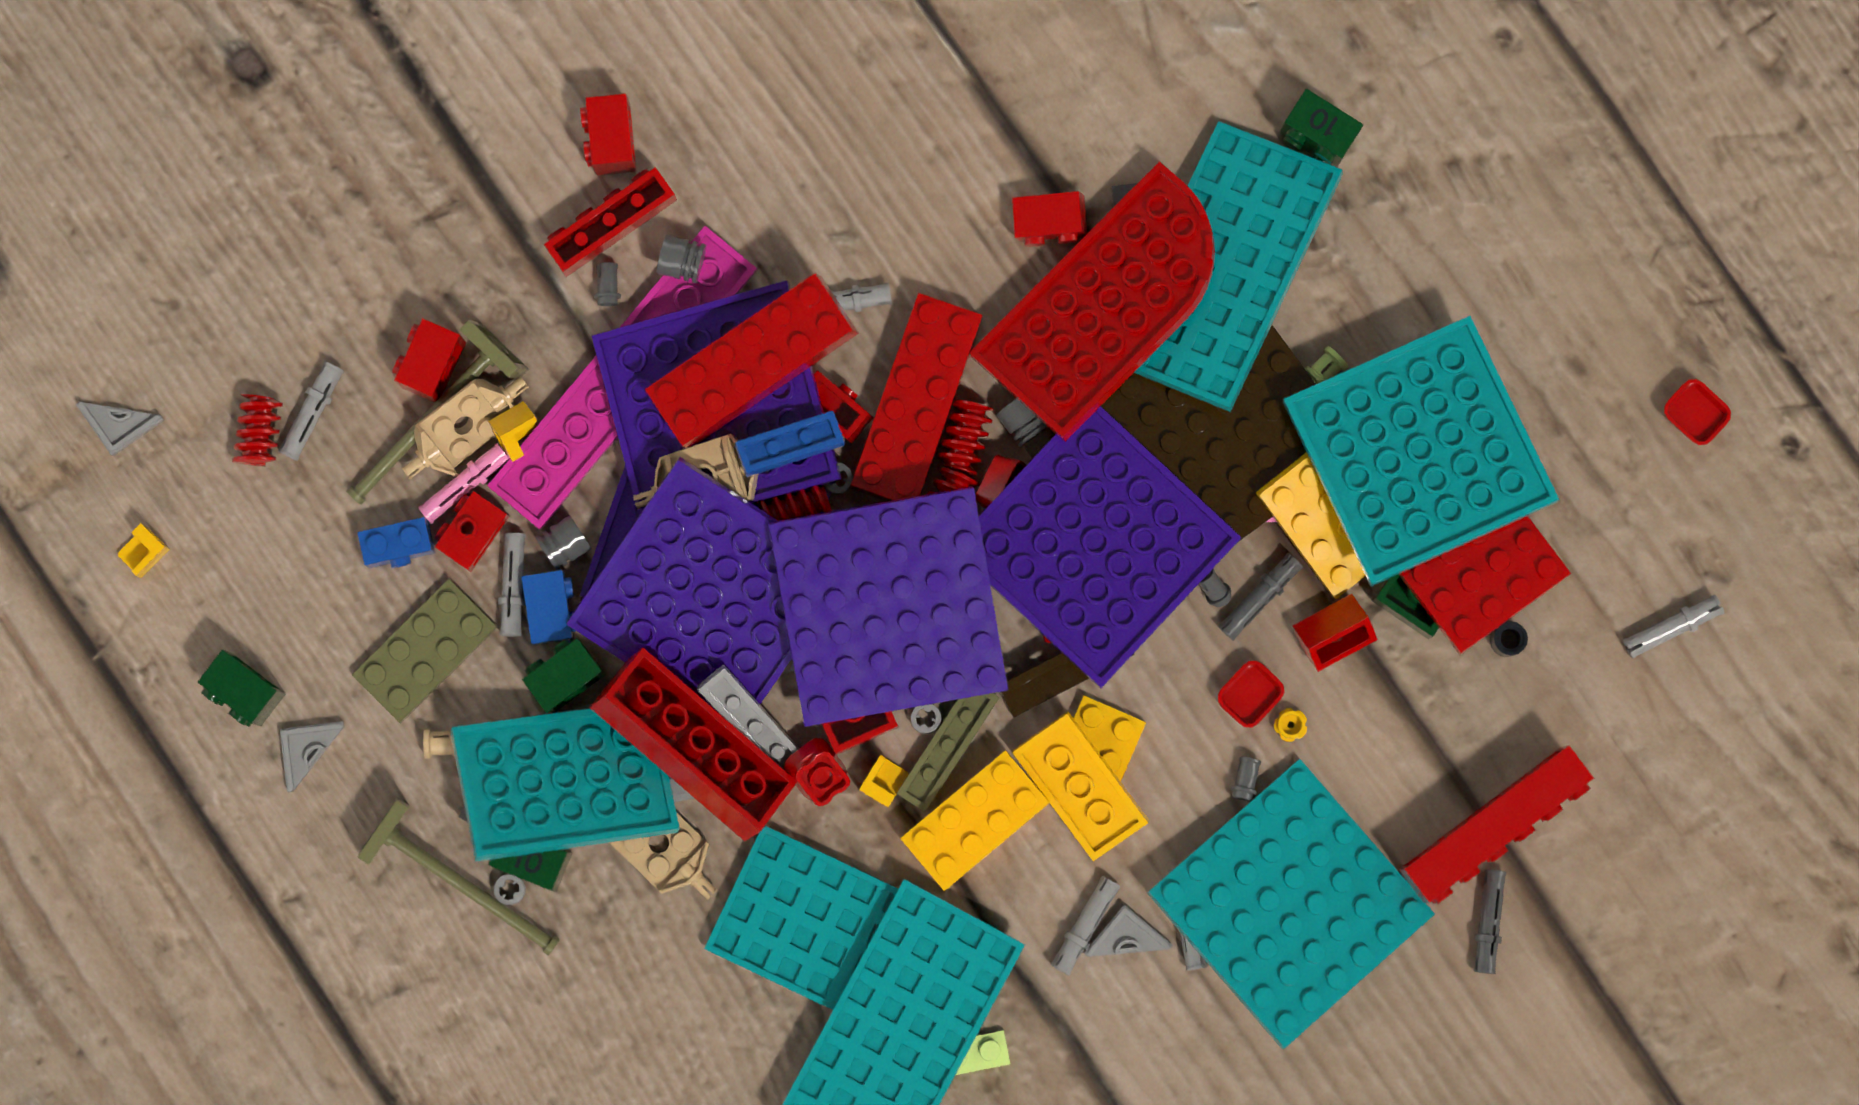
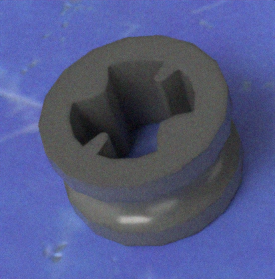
(834, 487)

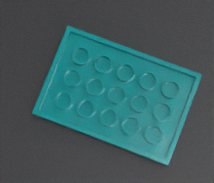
(557, 785)

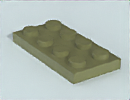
(424, 651)

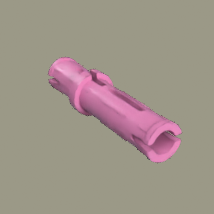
(463, 483)

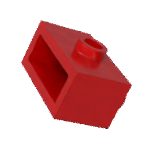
(1049, 217)
(849, 415)
(470, 530)
(1335, 632)

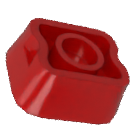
(1697, 412)
(997, 478)
(1251, 694)
(817, 771)

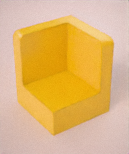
(513, 426)
(142, 550)
(884, 781)

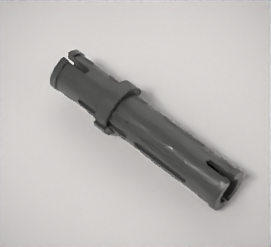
(1270, 586)
(1489, 925)

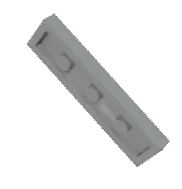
(747, 715)

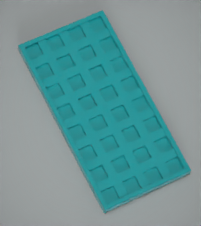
(1262, 220)
(799, 917)
(908, 1007)

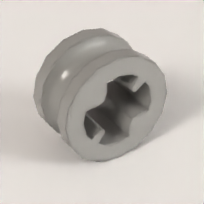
(923, 728)
(501, 882)

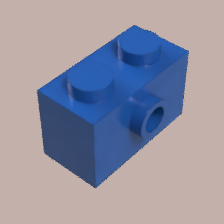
(396, 543)
(548, 606)

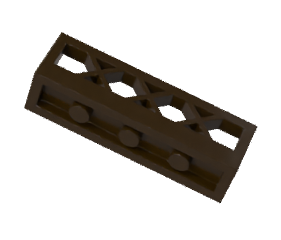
(1041, 684)

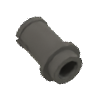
(607, 286)
(1216, 591)
(1246, 779)

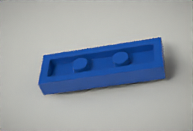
(789, 443)

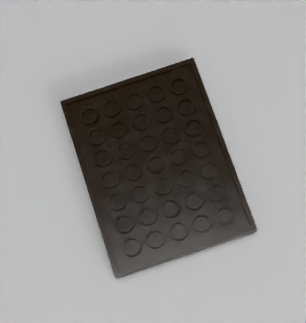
(1212, 450)

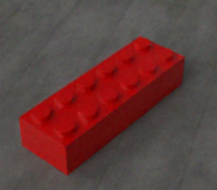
(751, 361)
(916, 400)
(693, 744)
(1497, 823)

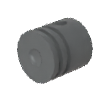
(681, 258)
(1021, 422)
(563, 542)

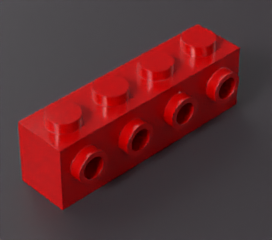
(609, 222)

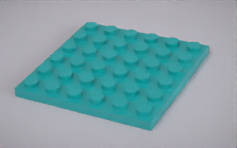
(1420, 450)
(1290, 904)

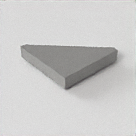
(118, 426)
(304, 747)
(1127, 935)

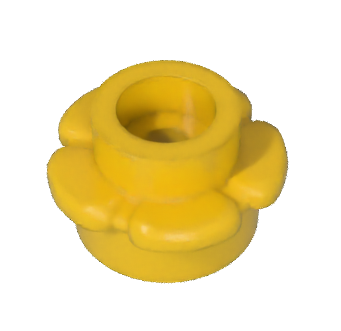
(1281, 724)

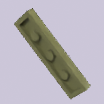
(946, 749)

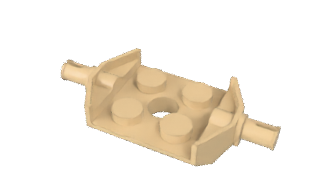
(446, 447)
(716, 455)
(676, 866)

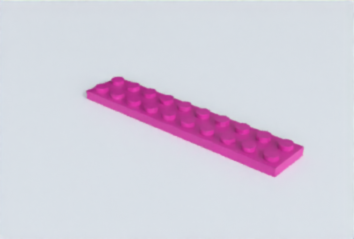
(581, 421)

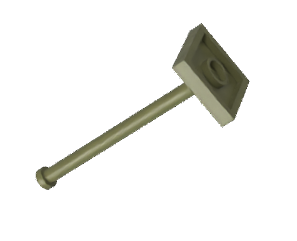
(491, 353)
(388, 834)

